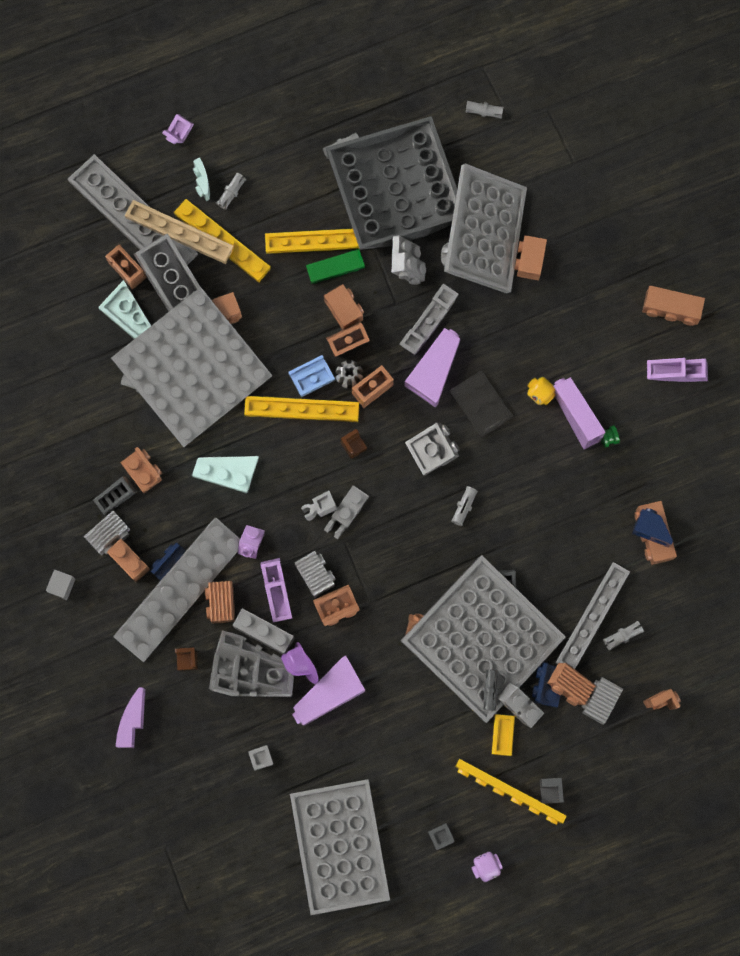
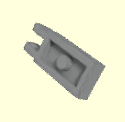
(347, 510)

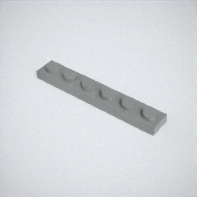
(593, 615)

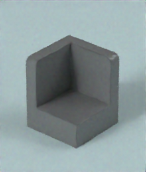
(551, 790)

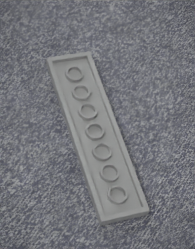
(113, 199)
(178, 590)

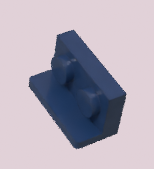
(162, 566)
(543, 692)

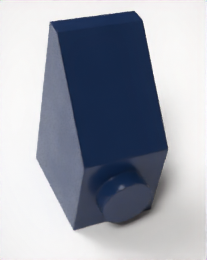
(652, 527)

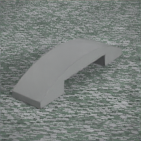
(429, 319)

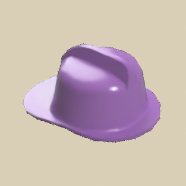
(299, 664)

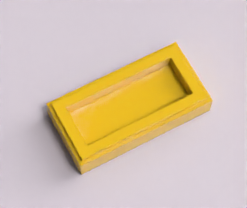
(503, 735)

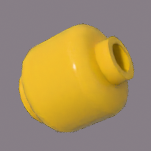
(541, 391)

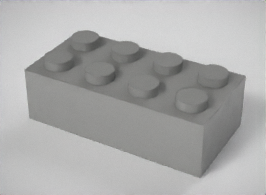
(167, 271)

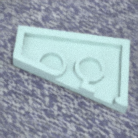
(124, 311)
(227, 471)

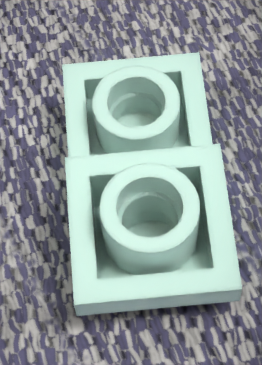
(202, 180)

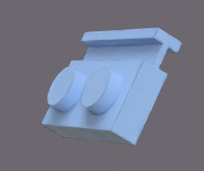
(311, 376)

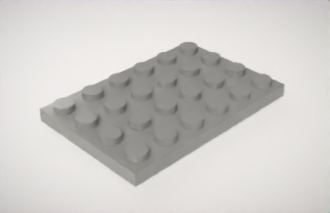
(485, 229)
(339, 847)

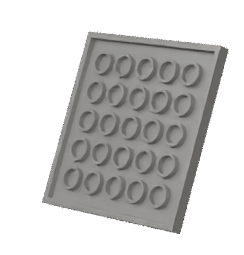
(191, 367)
(481, 628)

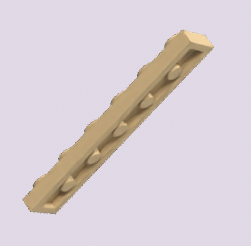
(179, 231)

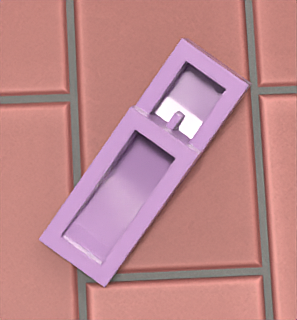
(677, 370)
(276, 590)
(131, 719)

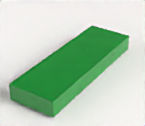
(335, 266)

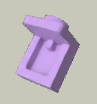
(178, 129)
(250, 542)

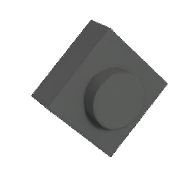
(441, 836)

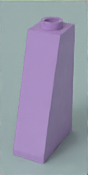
(433, 369)
(578, 413)
(329, 693)

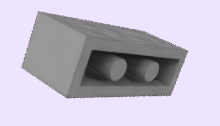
(263, 631)

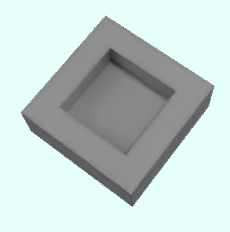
(260, 758)

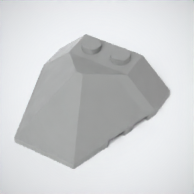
(248, 670)

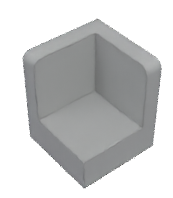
(60, 584)

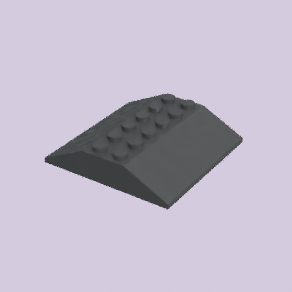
(395, 183)

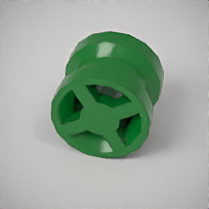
(611, 436)

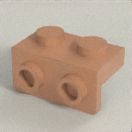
(336, 605)

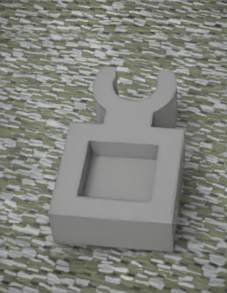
(322, 505)

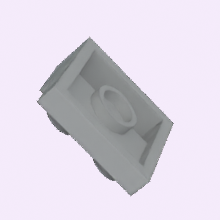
(406, 261)
(433, 448)

